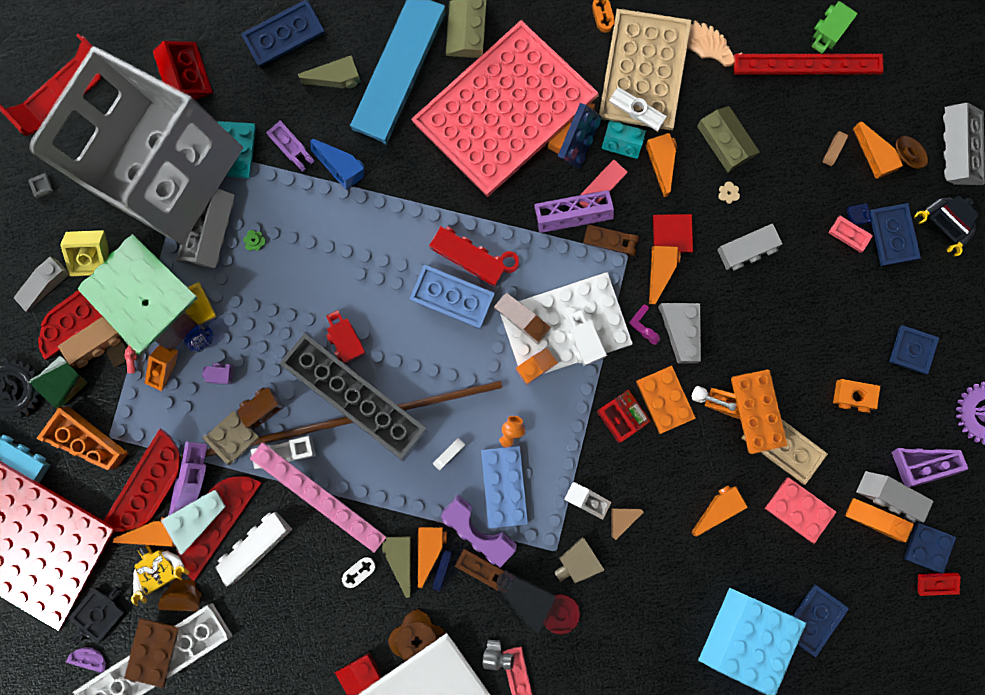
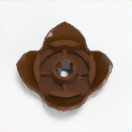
(414, 624)

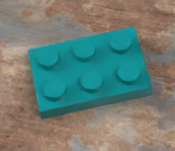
(245, 135)

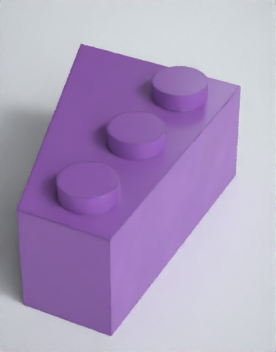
(925, 466)

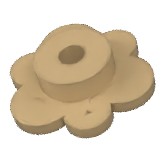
(733, 190)

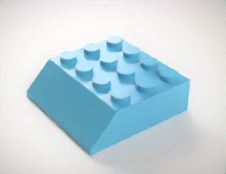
(751, 642)

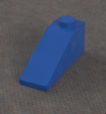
(339, 163)

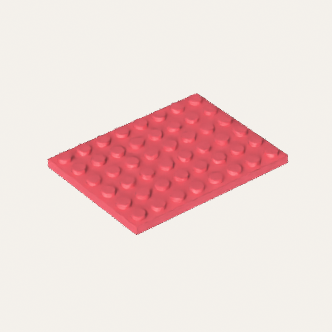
(504, 108)

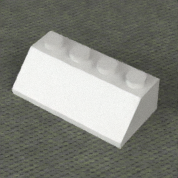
(253, 548)

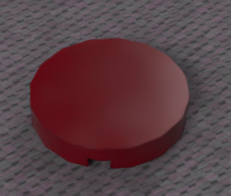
(563, 615)

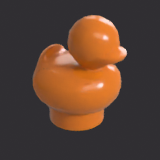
(512, 429)

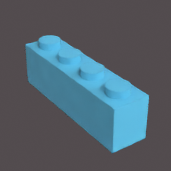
(21, 459)

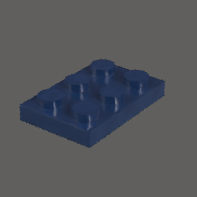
(579, 135)
(894, 234)
(821, 615)

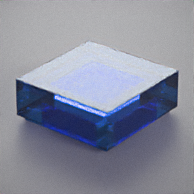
(859, 214)

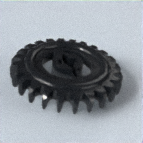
(17, 406)

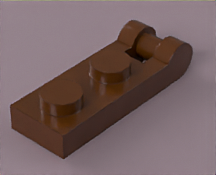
(610, 240)
(478, 568)

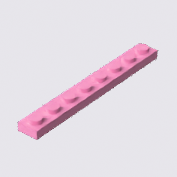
(317, 497)

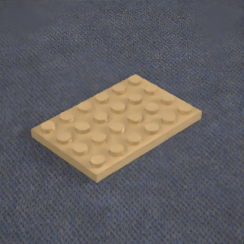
(647, 63)

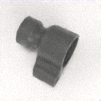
(494, 659)

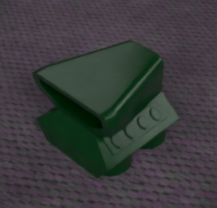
(58, 383)

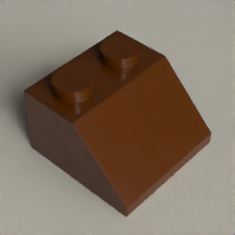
(260, 408)

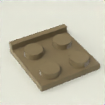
(230, 438)

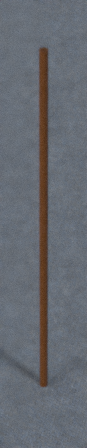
(344, 420)

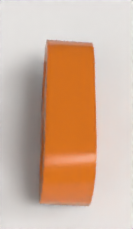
(607, 12)

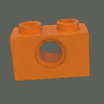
(868, 395)

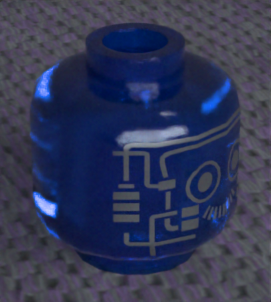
(199, 338)

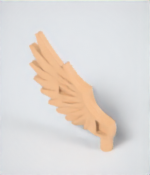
(709, 44)

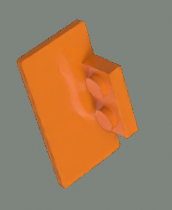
(759, 411)

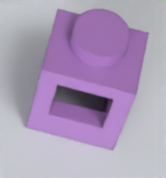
(218, 374)

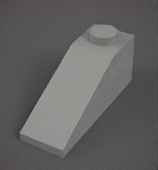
(41, 283)

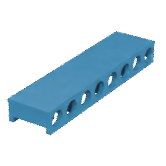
(398, 69)

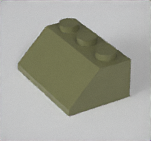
(466, 28)
(727, 138)

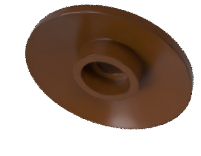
(911, 152)

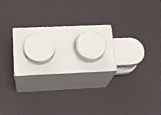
(585, 340)

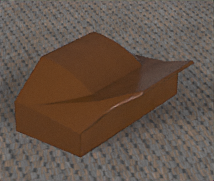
(181, 596)

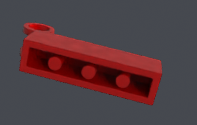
(471, 258)

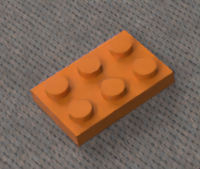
(665, 399)

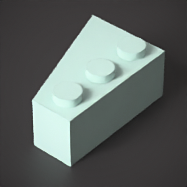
(193, 519)

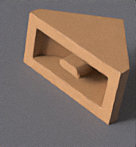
(622, 519)

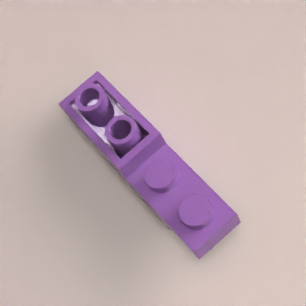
(191, 476)

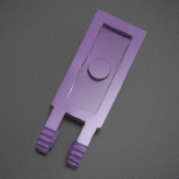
(288, 144)

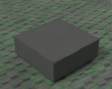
(41, 185)

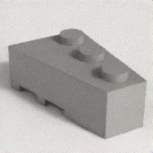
(683, 327)
(895, 496)

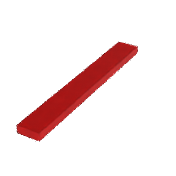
(808, 63)

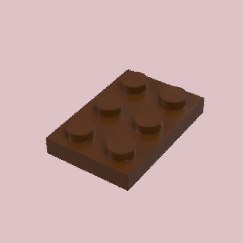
(151, 653)

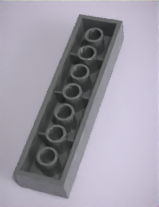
(354, 397)

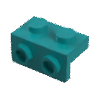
(623, 139)

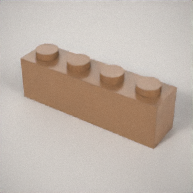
(89, 343)

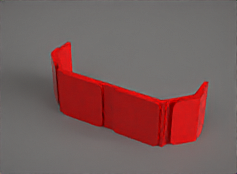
(33, 112)

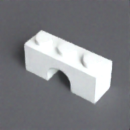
(292, 450)

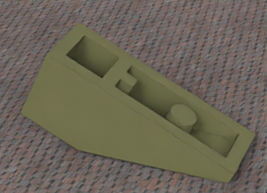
(334, 74)
(399, 557)

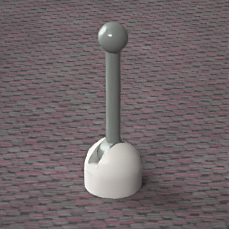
(701, 395)

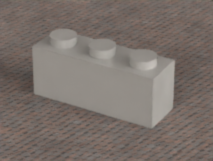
(750, 247)

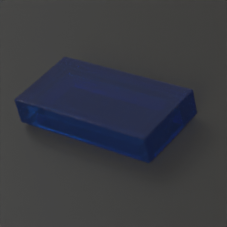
(442, 570)

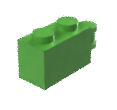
(833, 27)

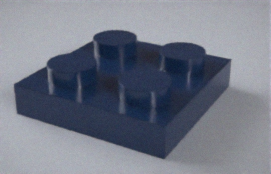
(914, 349)
(929, 548)

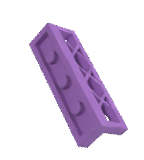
(575, 215)

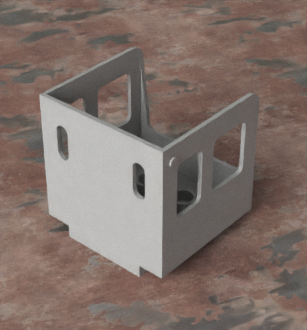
(149, 152)

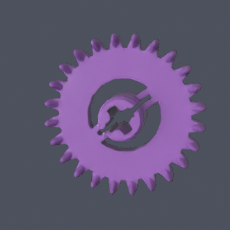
(968, 412)

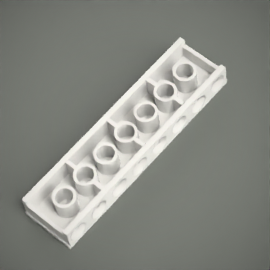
(195, 638)

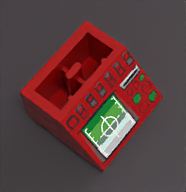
(623, 416)

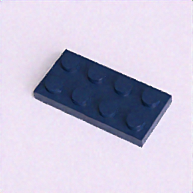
(283, 33)

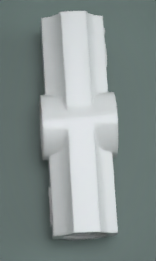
(627, 102)

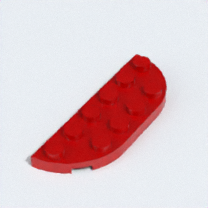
(65, 322)
(146, 484)
(236, 495)

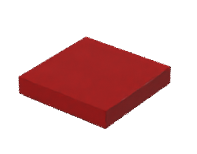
(673, 231)

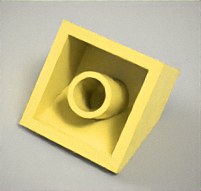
(84, 251)

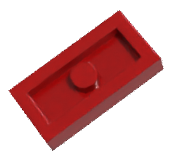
(938, 584)

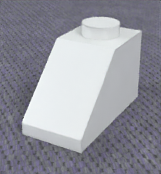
(587, 500)

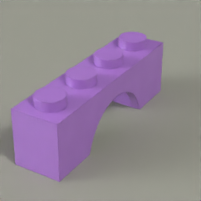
(496, 547)

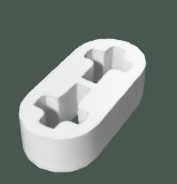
(449, 453)
(361, 576)

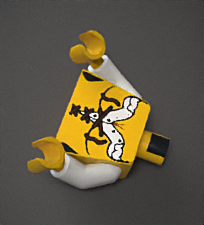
(154, 572)

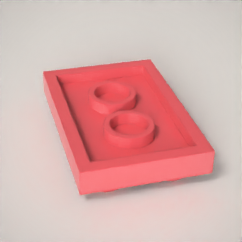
(800, 510)

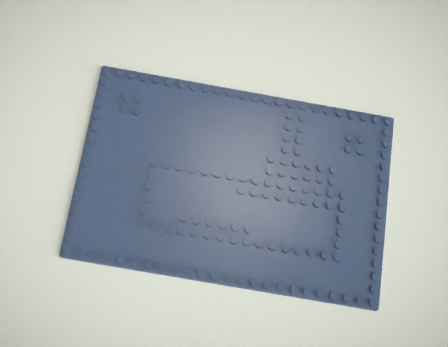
(363, 258)

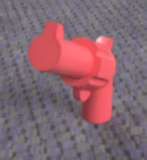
(130, 356)

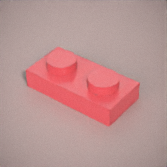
(850, 234)

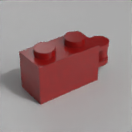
(345, 339)

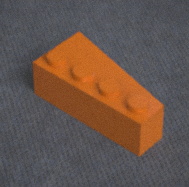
(82, 439)

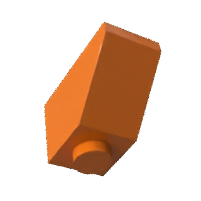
(160, 366)
(536, 366)
(726, 397)

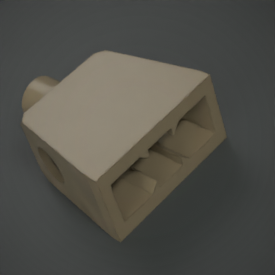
(578, 562)

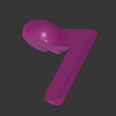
(646, 332)

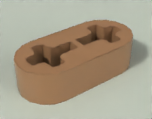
(835, 148)

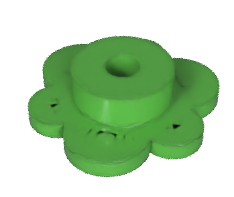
(259, 240)

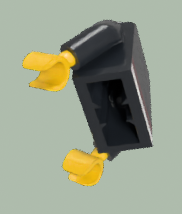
(955, 218)

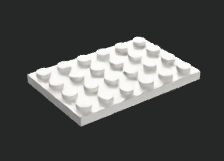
(597, 303)

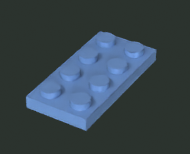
(452, 296)
(504, 487)

